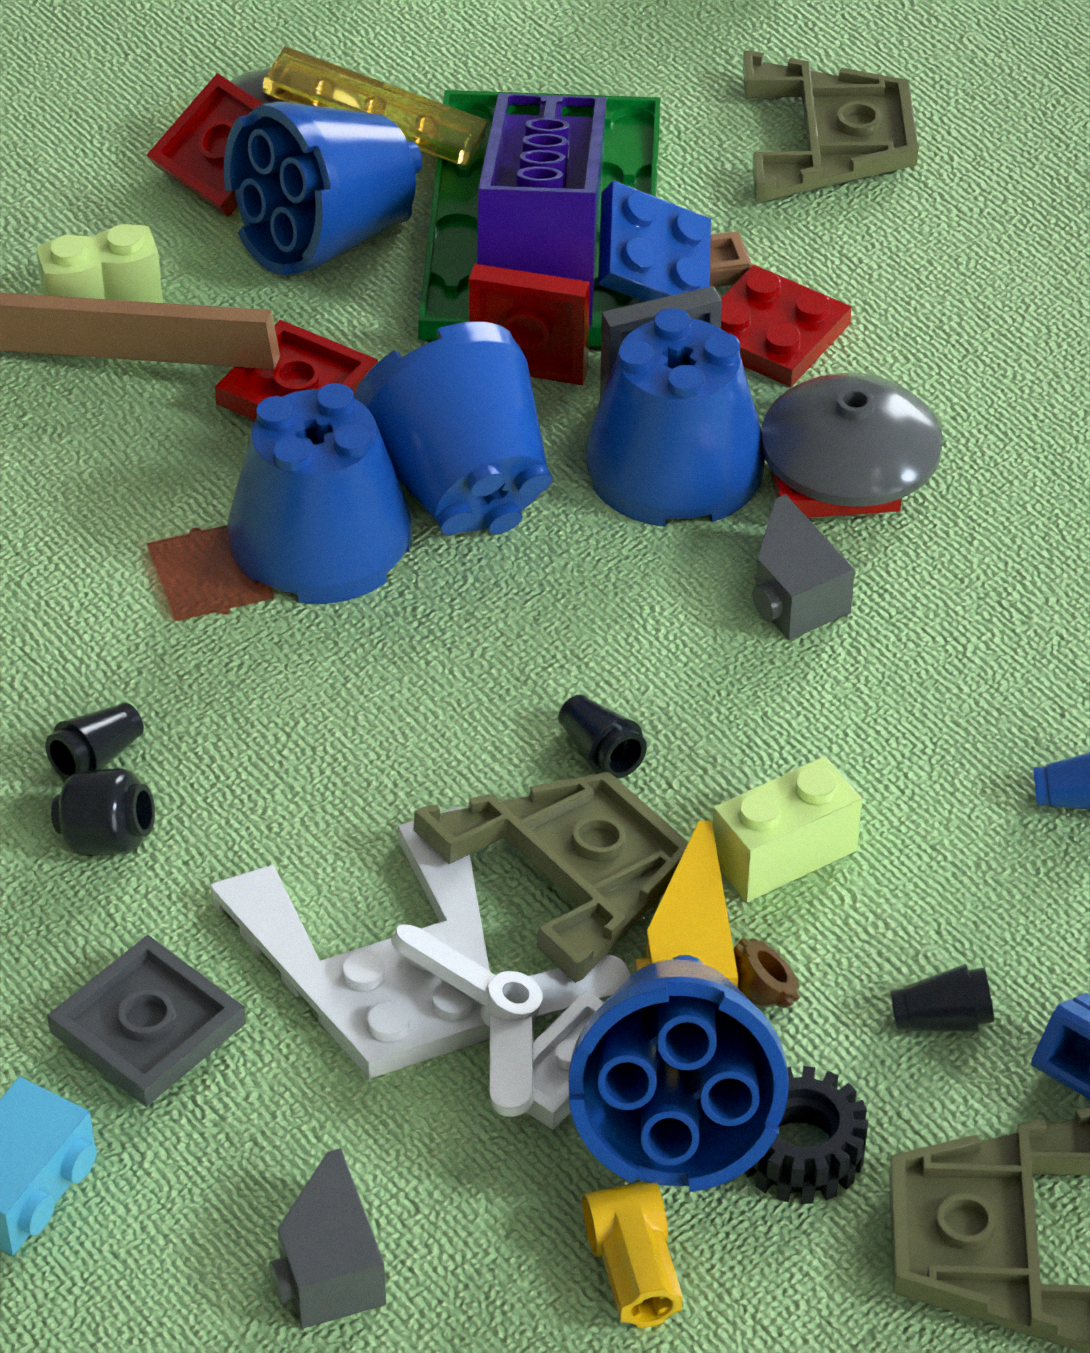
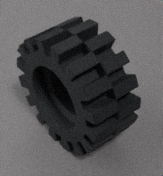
(820, 1165)

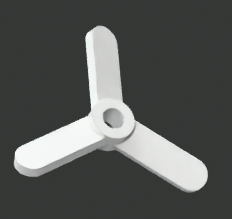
(509, 1006)

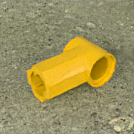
(632, 1236)

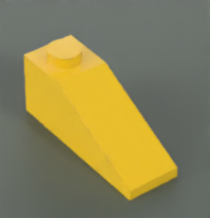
(693, 911)

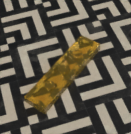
(428, 123)

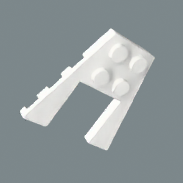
(373, 997)

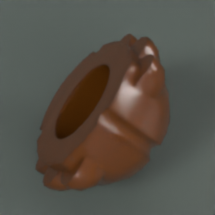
(764, 975)

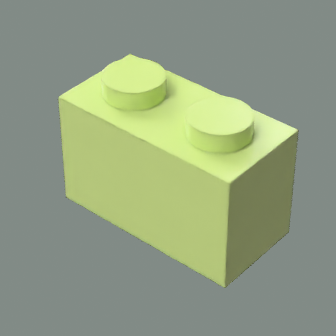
(786, 828)

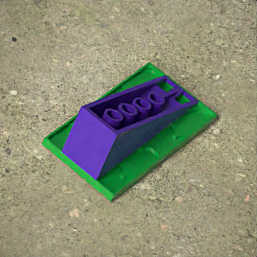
(534, 194)

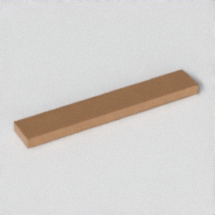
(138, 330)

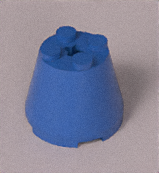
(316, 181)
(676, 424)
(461, 426)
(318, 499)
(678, 1078)

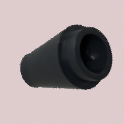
(603, 736)
(92, 739)
(944, 1002)

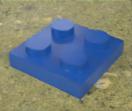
(651, 245)

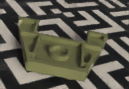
(852, 122)
(588, 840)
(971, 1231)

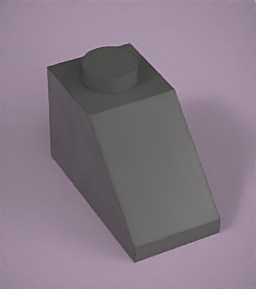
(800, 574)
(328, 1249)

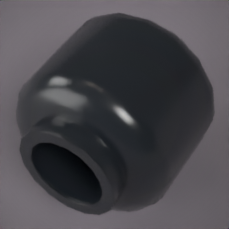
(103, 812)

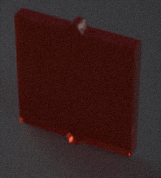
(203, 575)

